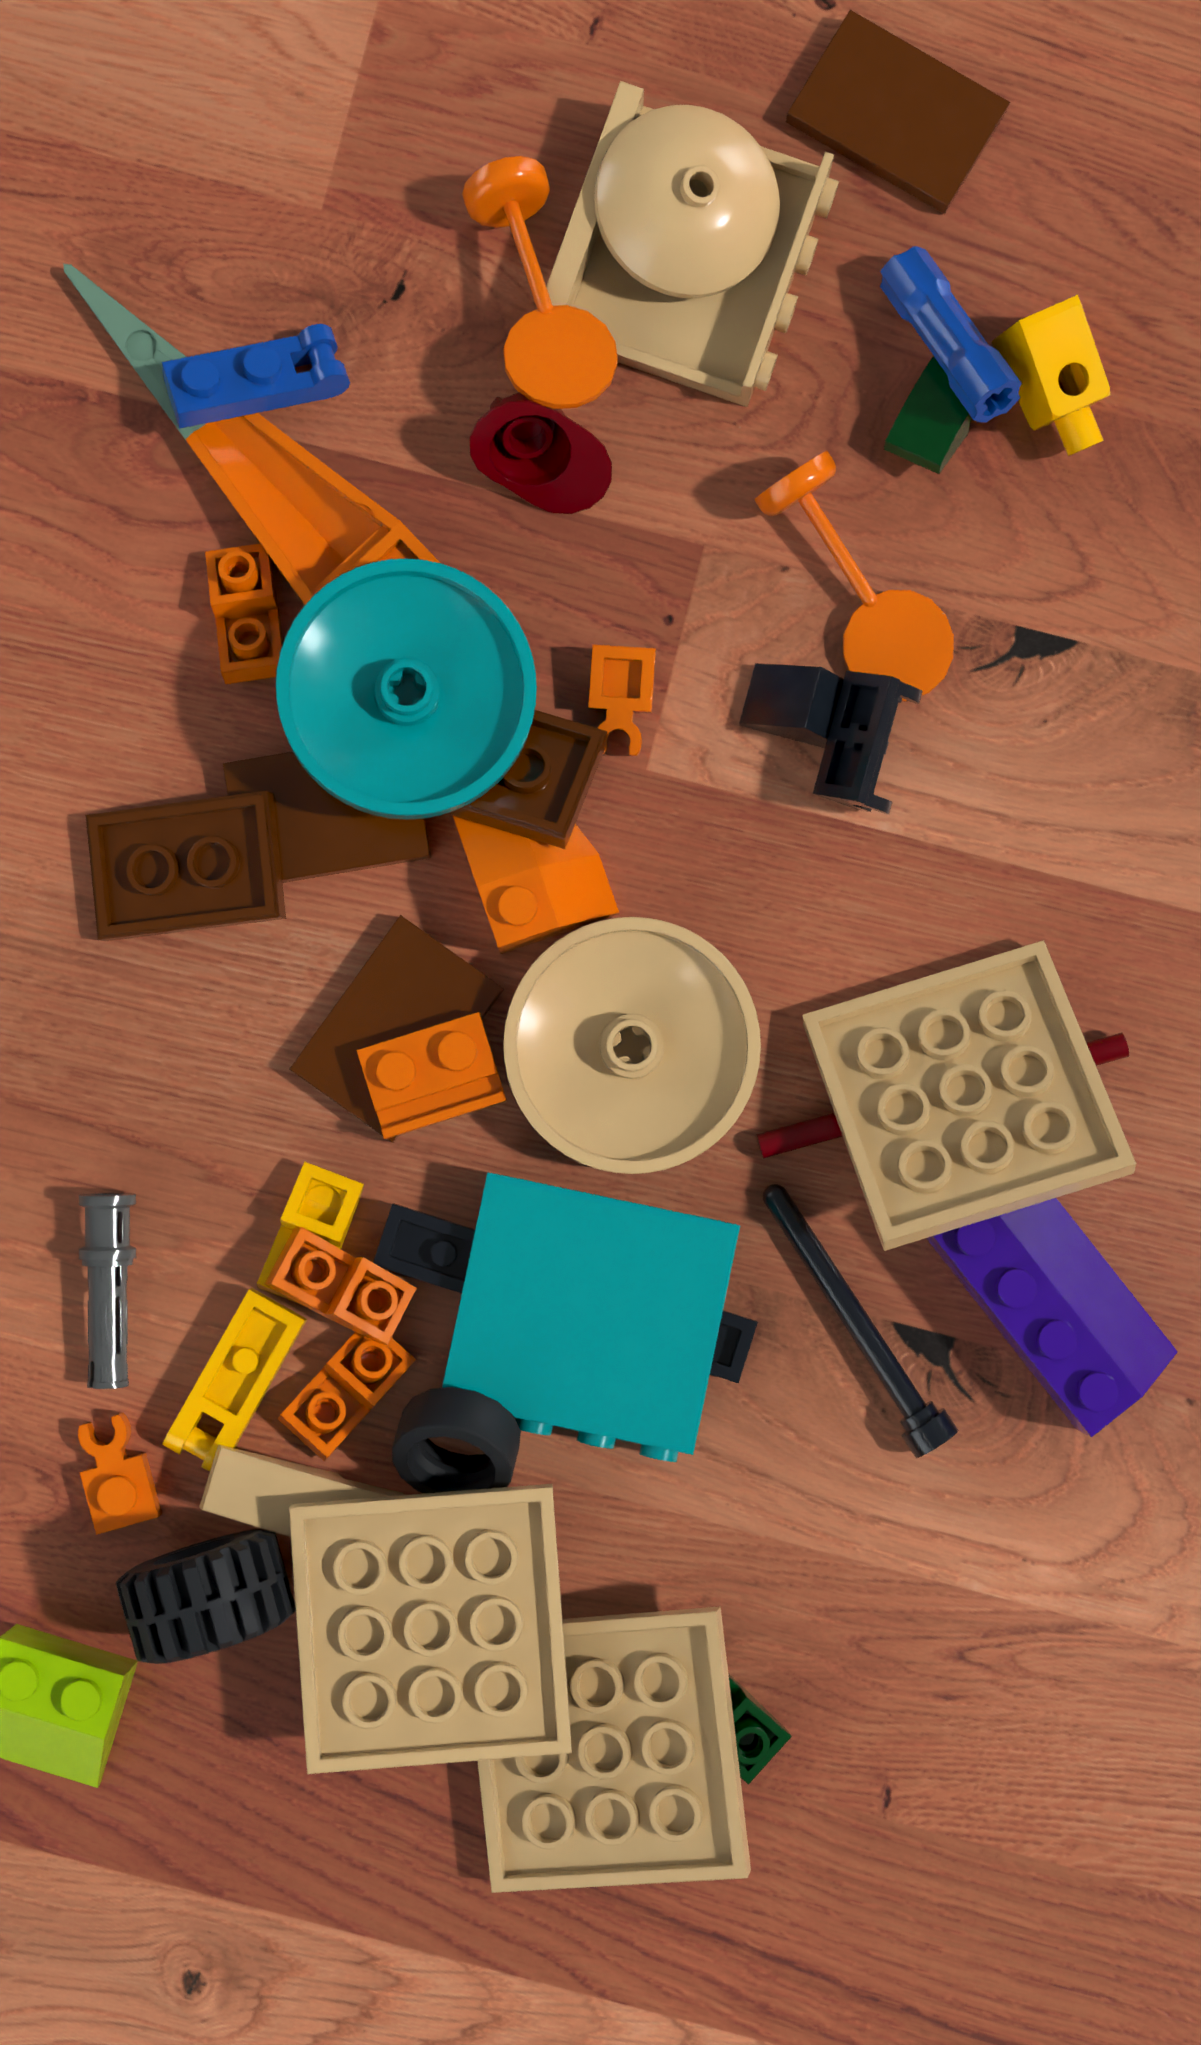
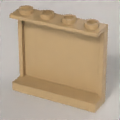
(705, 341)

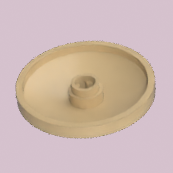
(632, 1045)

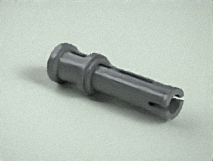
(107, 1256)

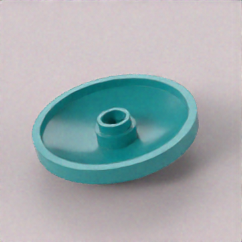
(406, 688)

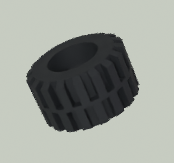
(206, 1596)

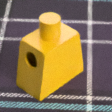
(1051, 351)

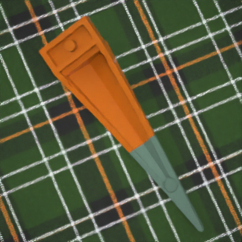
(289, 499)

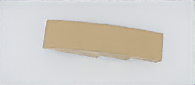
(262, 1488)

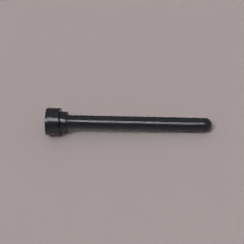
(923, 1423)

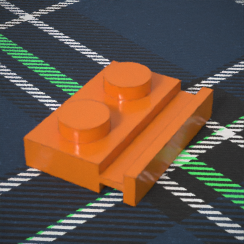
(431, 1075)

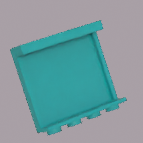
(592, 1314)

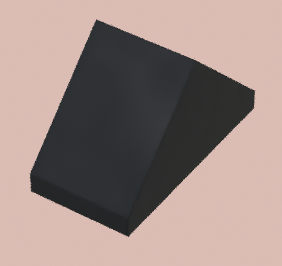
(792, 702)

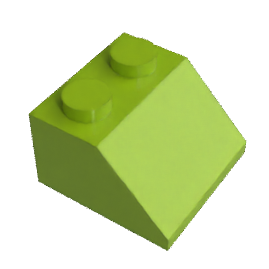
(60, 1703)

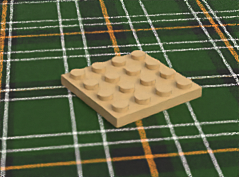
(967, 1095)
(430, 1628)
(648, 1770)

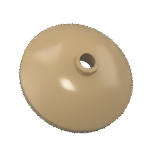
(661, 227)

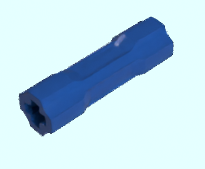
(973, 367)

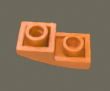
(245, 612)
(340, 1286)
(344, 1392)

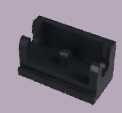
(860, 739)

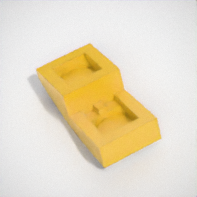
(320, 1204)

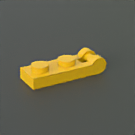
(236, 1376)

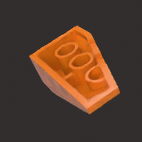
(534, 886)

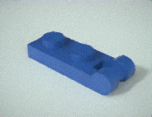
(255, 377)

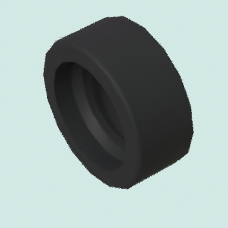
(460, 1416)

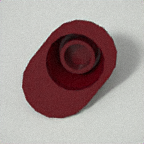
(540, 455)

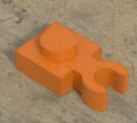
(622, 685)
(120, 1486)

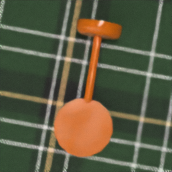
(557, 351)
(890, 631)

